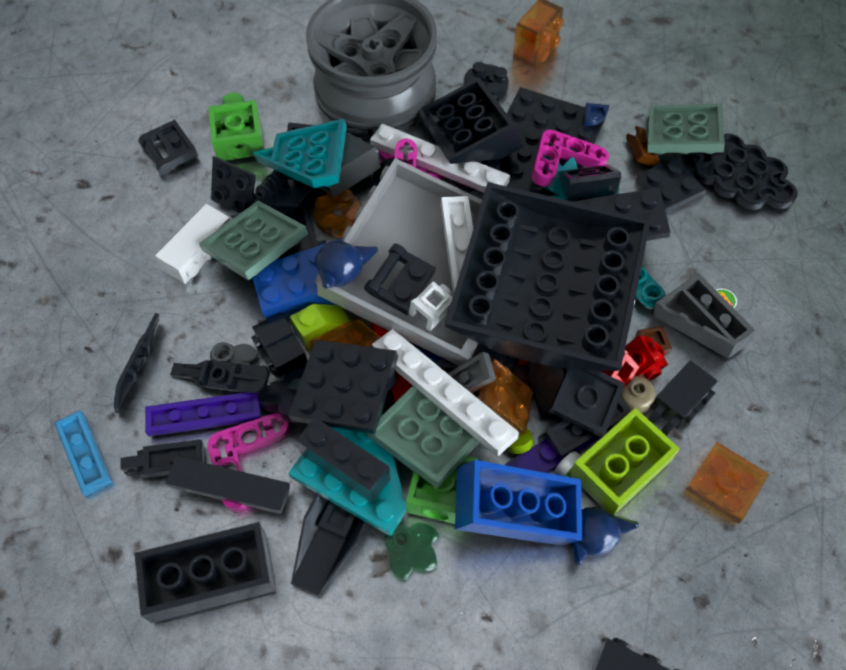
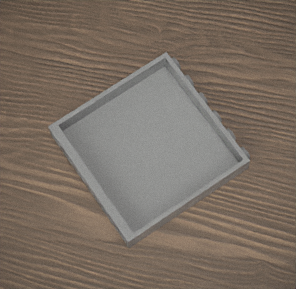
(408, 213)

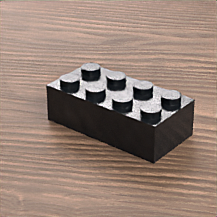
(203, 572)

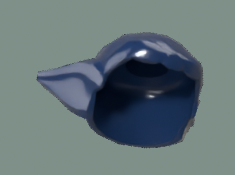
(342, 262)
(600, 533)

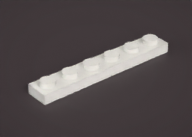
(432, 158)
(449, 395)

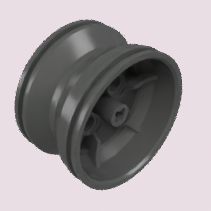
(379, 60)

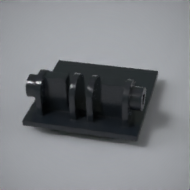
(232, 185)
(281, 192)

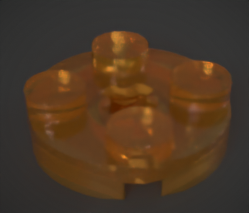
(327, 205)

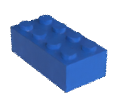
(289, 284)
(518, 503)

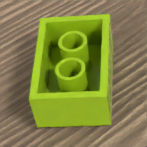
(623, 461)

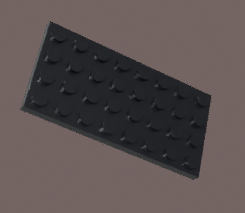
(532, 116)

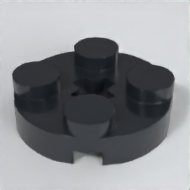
(489, 73)

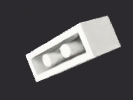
(182, 254)

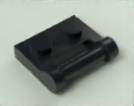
(175, 143)
(408, 283)

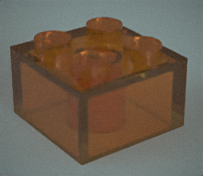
(538, 33)

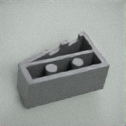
(705, 317)

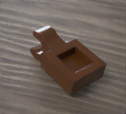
(640, 147)

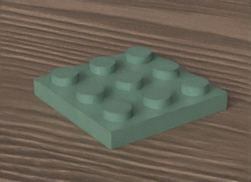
(686, 128)
(253, 239)
(423, 437)

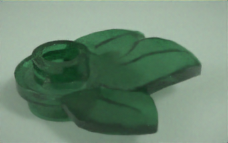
(416, 550)

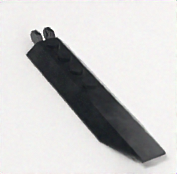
(327, 539)

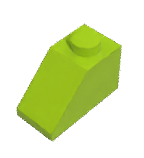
(316, 321)

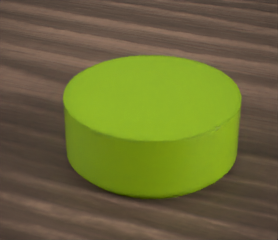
(522, 444)

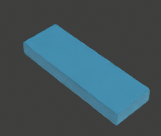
(83, 453)

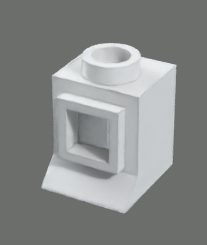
(432, 303)

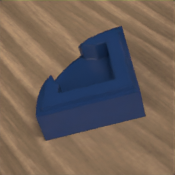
(595, 113)

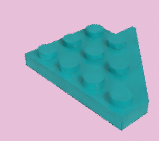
(308, 153)
(387, 508)

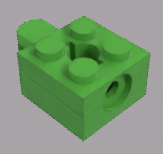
(235, 124)
(434, 502)

